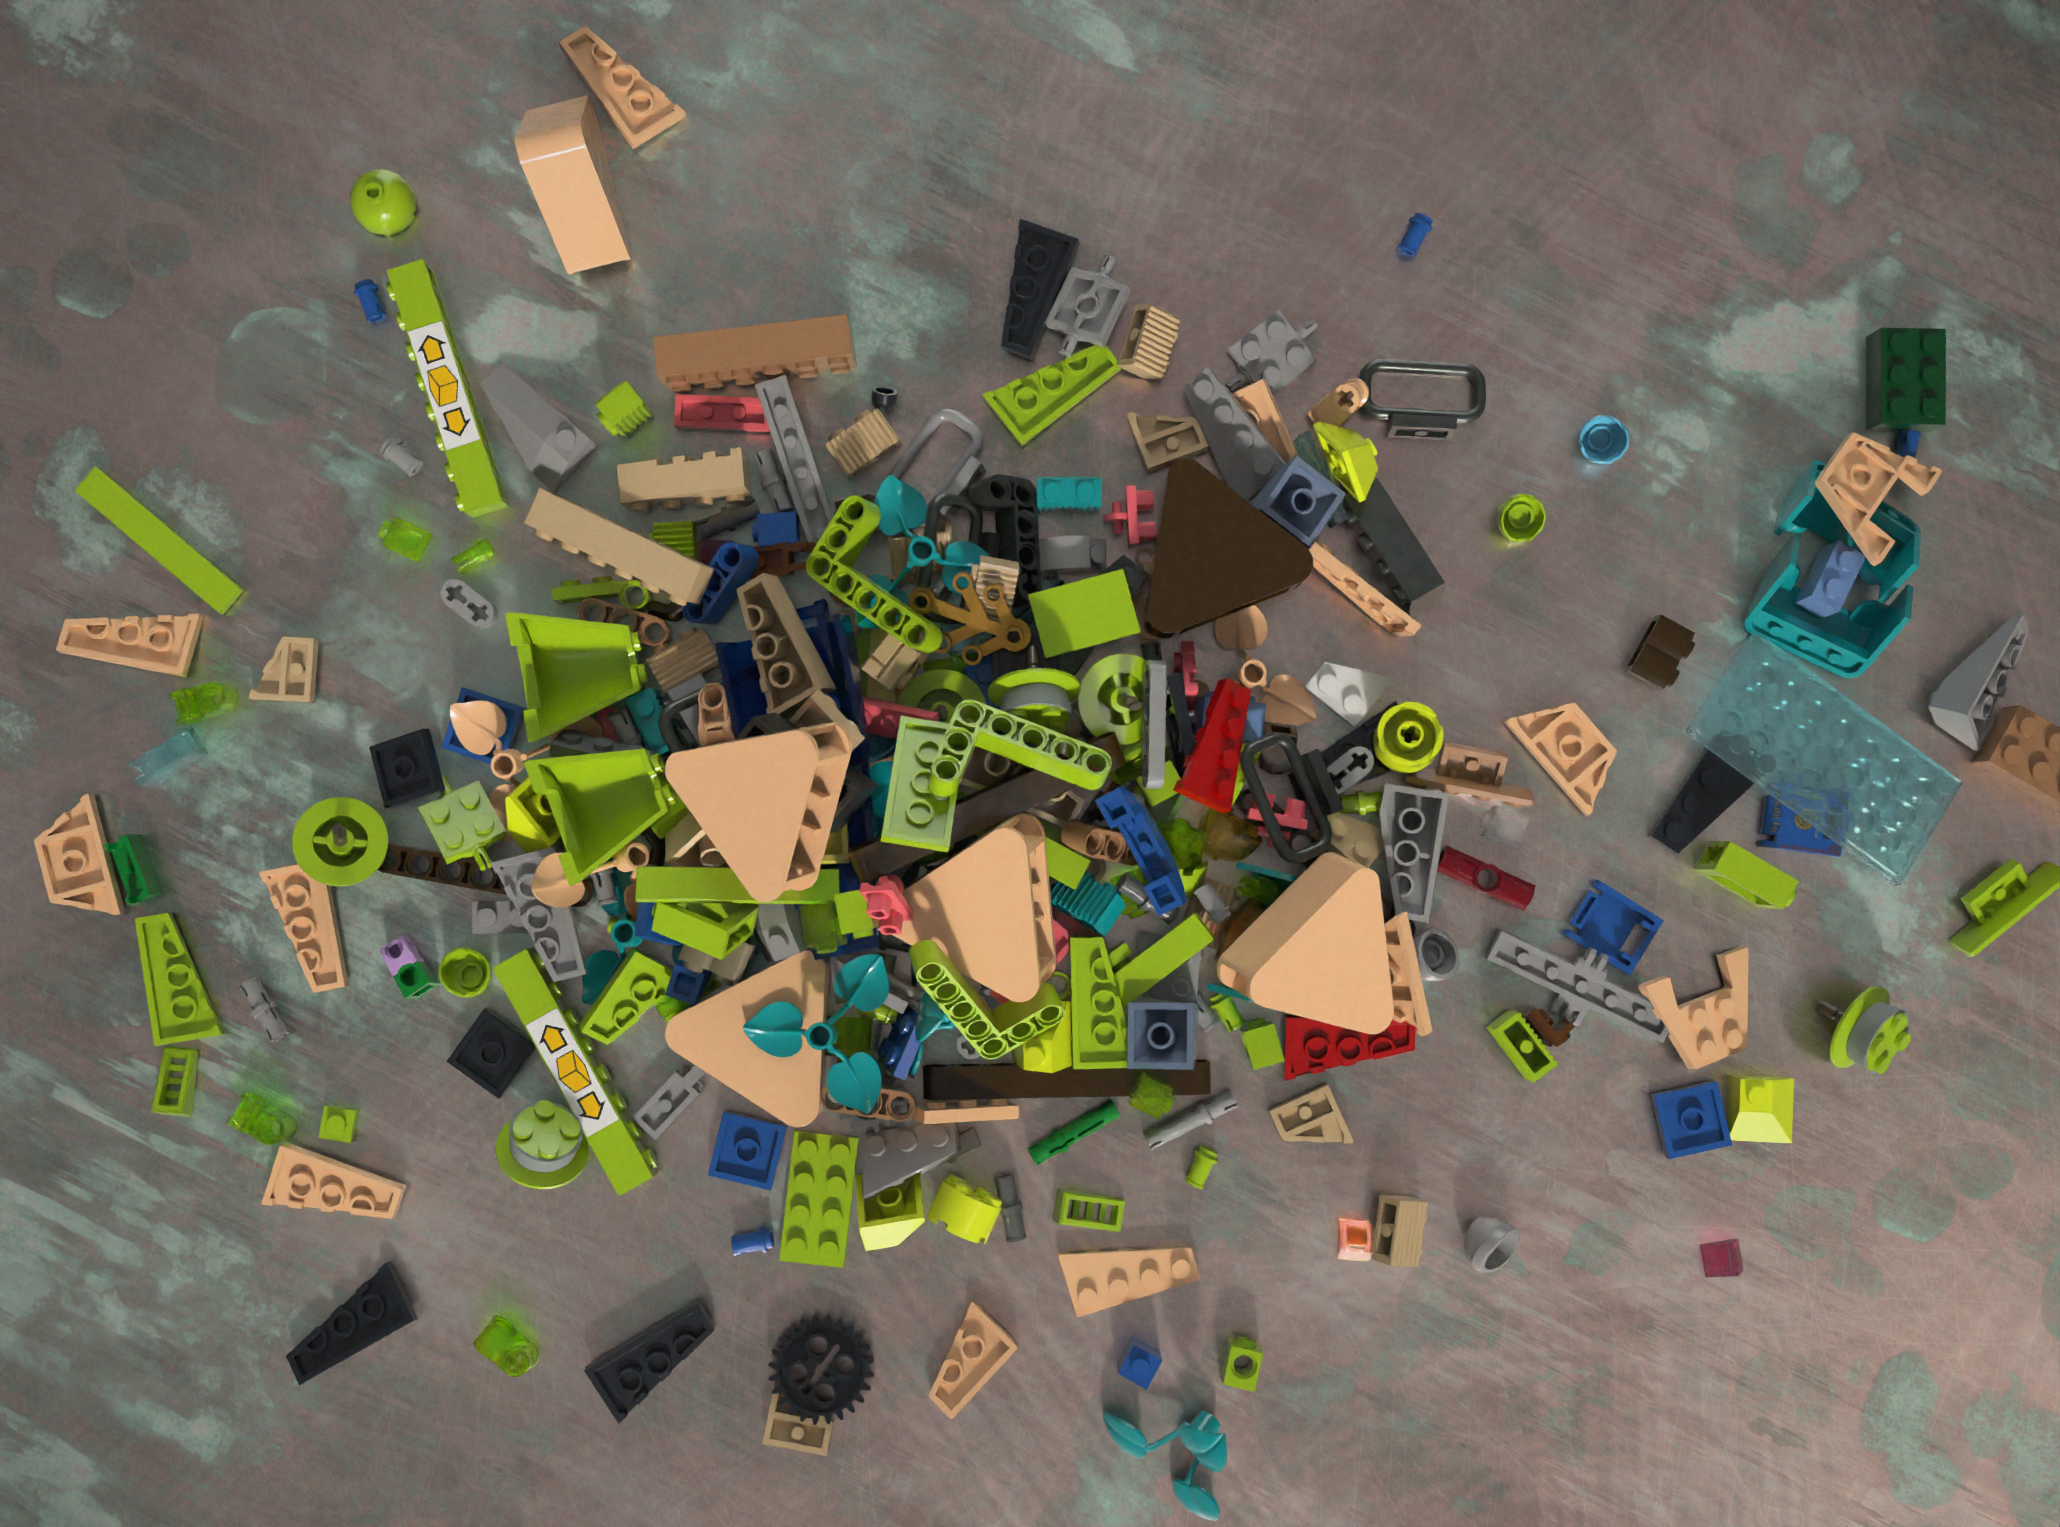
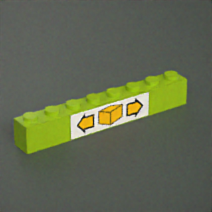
(447, 389)
(576, 1070)

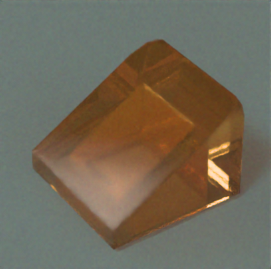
(1355, 1240)

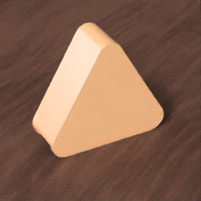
(573, 183)
(767, 802)
(991, 909)
(1319, 949)
(715, 1039)

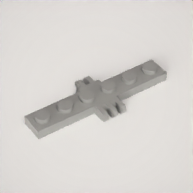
(1577, 984)

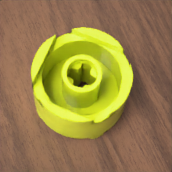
(1426, 737)
(965, 1210)

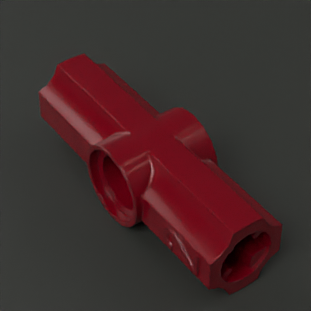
(1502, 885)

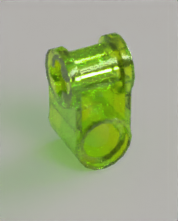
(198, 702)
(256, 1118)
(502, 1346)

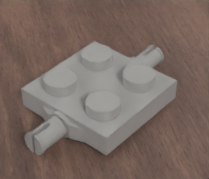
(1088, 306)
(1272, 353)

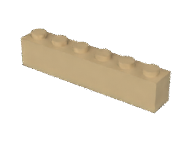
(618, 546)

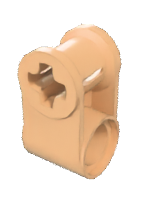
(1337, 407)
(714, 721)

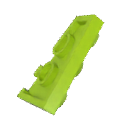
(629, 993)

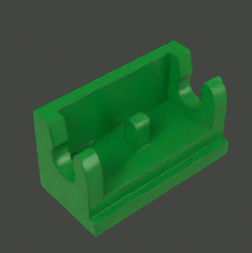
(135, 869)

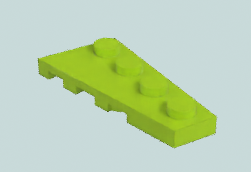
(1043, 397)

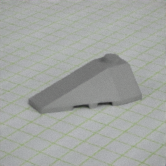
(541, 434)
(1969, 693)
(1412, 840)
(779, 931)

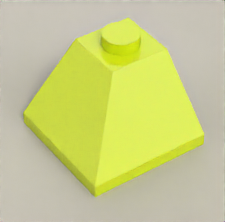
(1348, 458)
(530, 818)
(1048, 1050)
(1760, 1108)
(891, 1214)

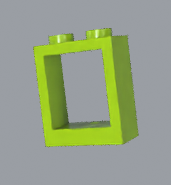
(1747, 875)
(706, 926)

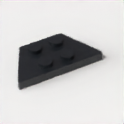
(1179, 722)

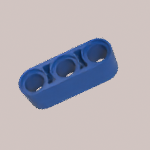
(733, 576)

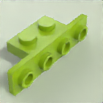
(2002, 902)

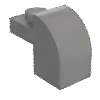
(1072, 554)

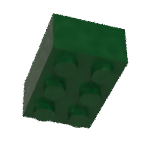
(1906, 379)

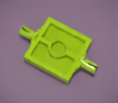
(463, 823)

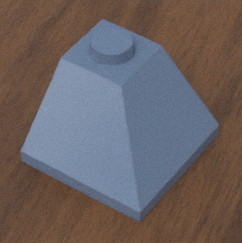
(1299, 500)
(1162, 1035)

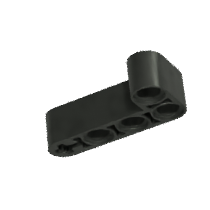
(1017, 523)

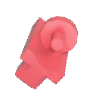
(1136, 531)
(1292, 817)
(887, 903)

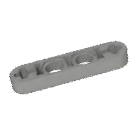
(1153, 724)

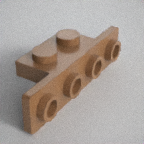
(1473, 773)

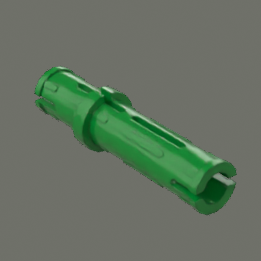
(1073, 1132)

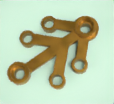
(975, 620)

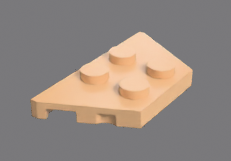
(1568, 750)
(76, 863)
(1405, 976)

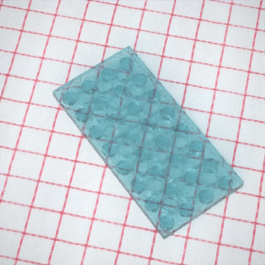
(1824, 757)

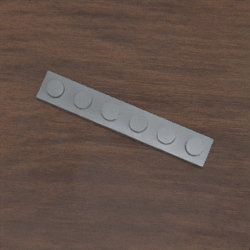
(795, 457)

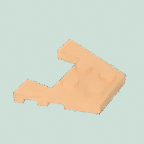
(1858, 482)
(1710, 1024)

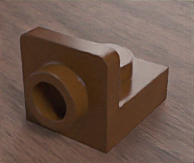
(1542, 1022)

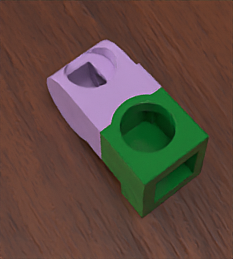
(408, 968)

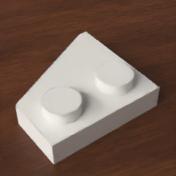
(1347, 690)

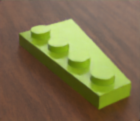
(173, 988)
(1096, 1008)

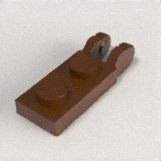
(779, 559)

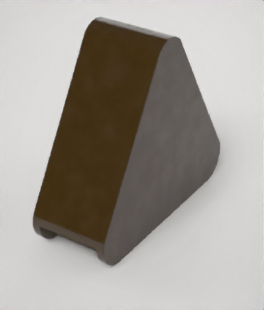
(1214, 554)

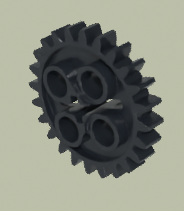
(845, 1386)

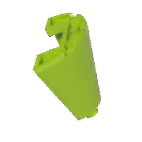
(572, 668)
(601, 802)

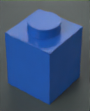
(776, 528)
(1139, 1362)

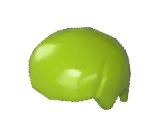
(1521, 517)
(465, 972)

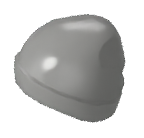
(1436, 954)
(1490, 1243)

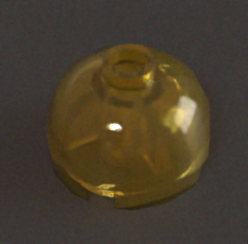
(1228, 836)

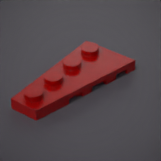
(1216, 756)
(1318, 1046)

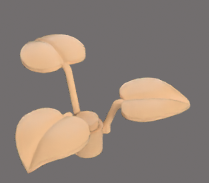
(1286, 697)
(478, 729)
(552, 887)

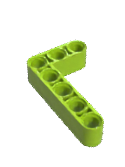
(863, 589)
(1014, 748)
(987, 1030)

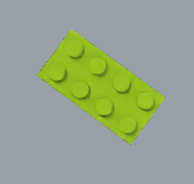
(912, 811)
(819, 1198)

